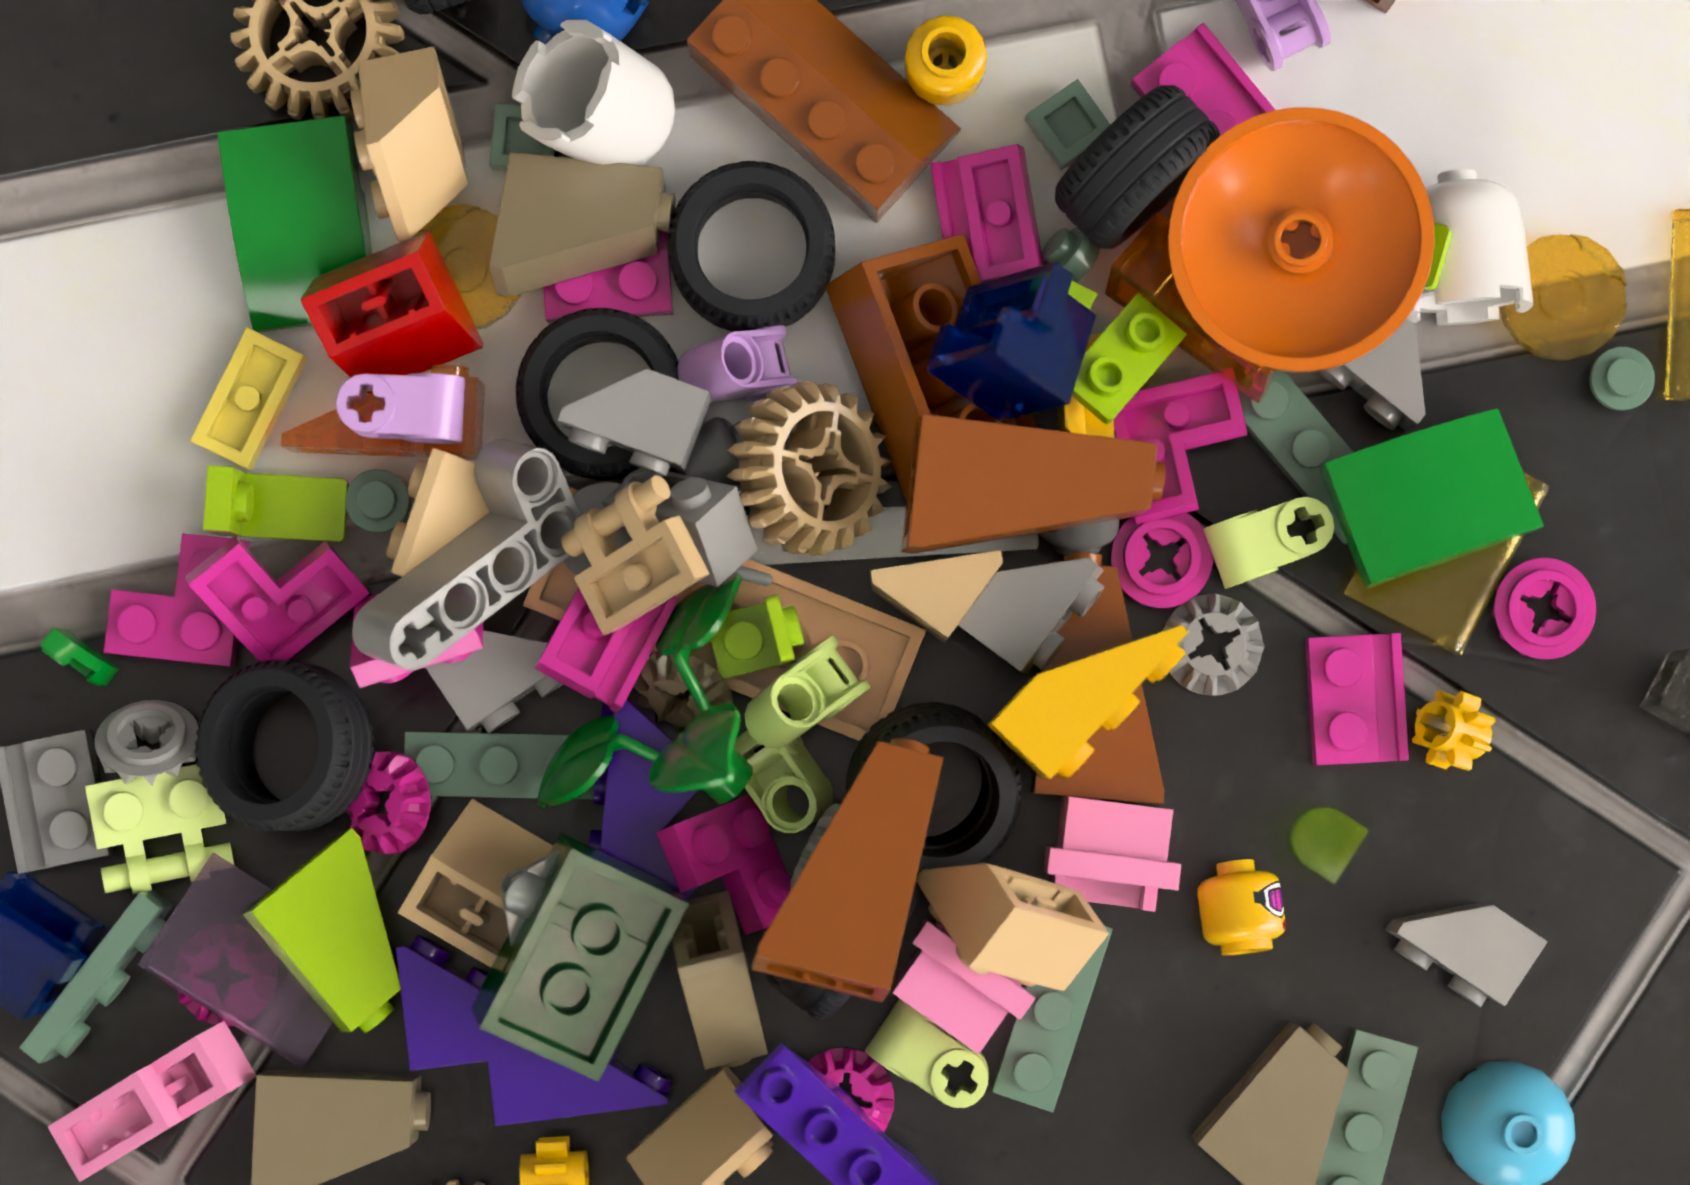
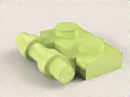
(147, 811)

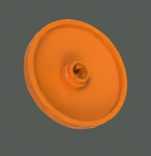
(1301, 239)

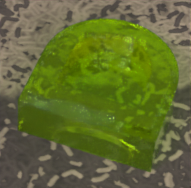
(1325, 841)

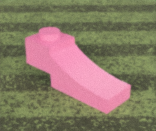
(152, 1100)

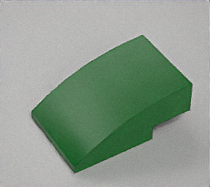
(292, 212)
(1430, 497)

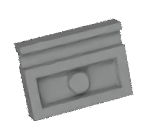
(48, 800)

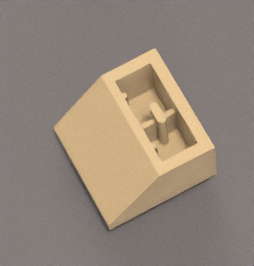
(408, 138)
(443, 508)
(462, 881)
(1013, 923)
(704, 1138)

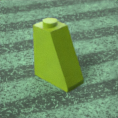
(333, 934)

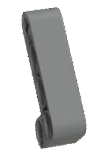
(480, 566)

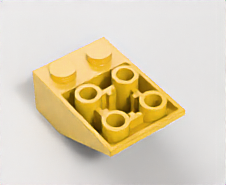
(1066, 705)

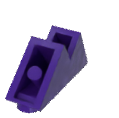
(632, 804)
(523, 1084)
(827, 1124)

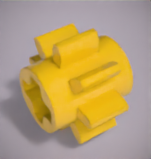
(1453, 730)
(554, 1164)

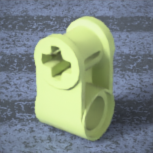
(1260, 543)
(810, 690)
(774, 772)
(918, 1052)

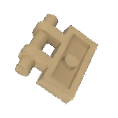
(644, 571)

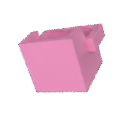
(1113, 852)
(954, 995)

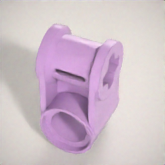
(1275, 17)
(738, 365)
(416, 407)

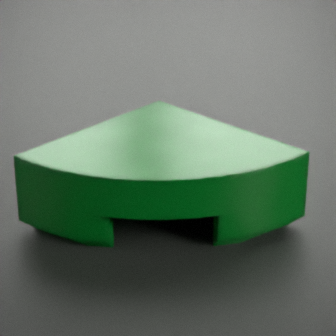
(69, 649)

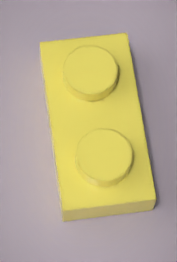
(248, 399)

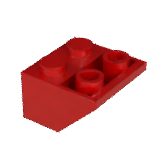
(392, 312)

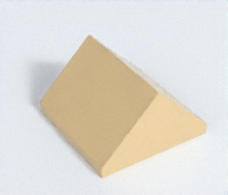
(936, 591)

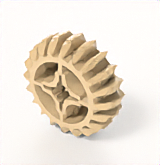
(301, 53)
(786, 492)

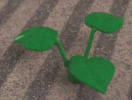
(700, 756)

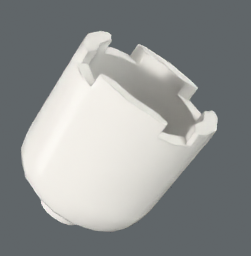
(594, 97)
(1485, 254)

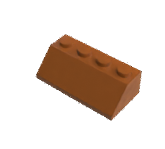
(824, 95)
(891, 322)

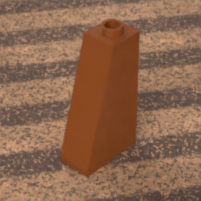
(1012, 481)
(1123, 758)
(856, 890)

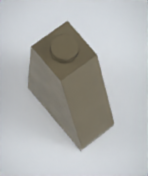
(574, 219)
(717, 983)
(1279, 1111)
(331, 1122)

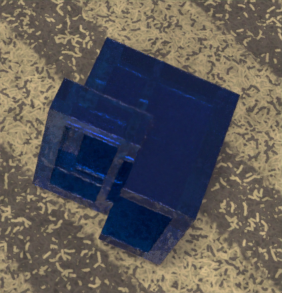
(1015, 343)
(40, 944)

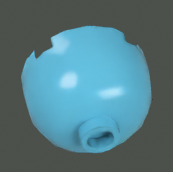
(1508, 1125)

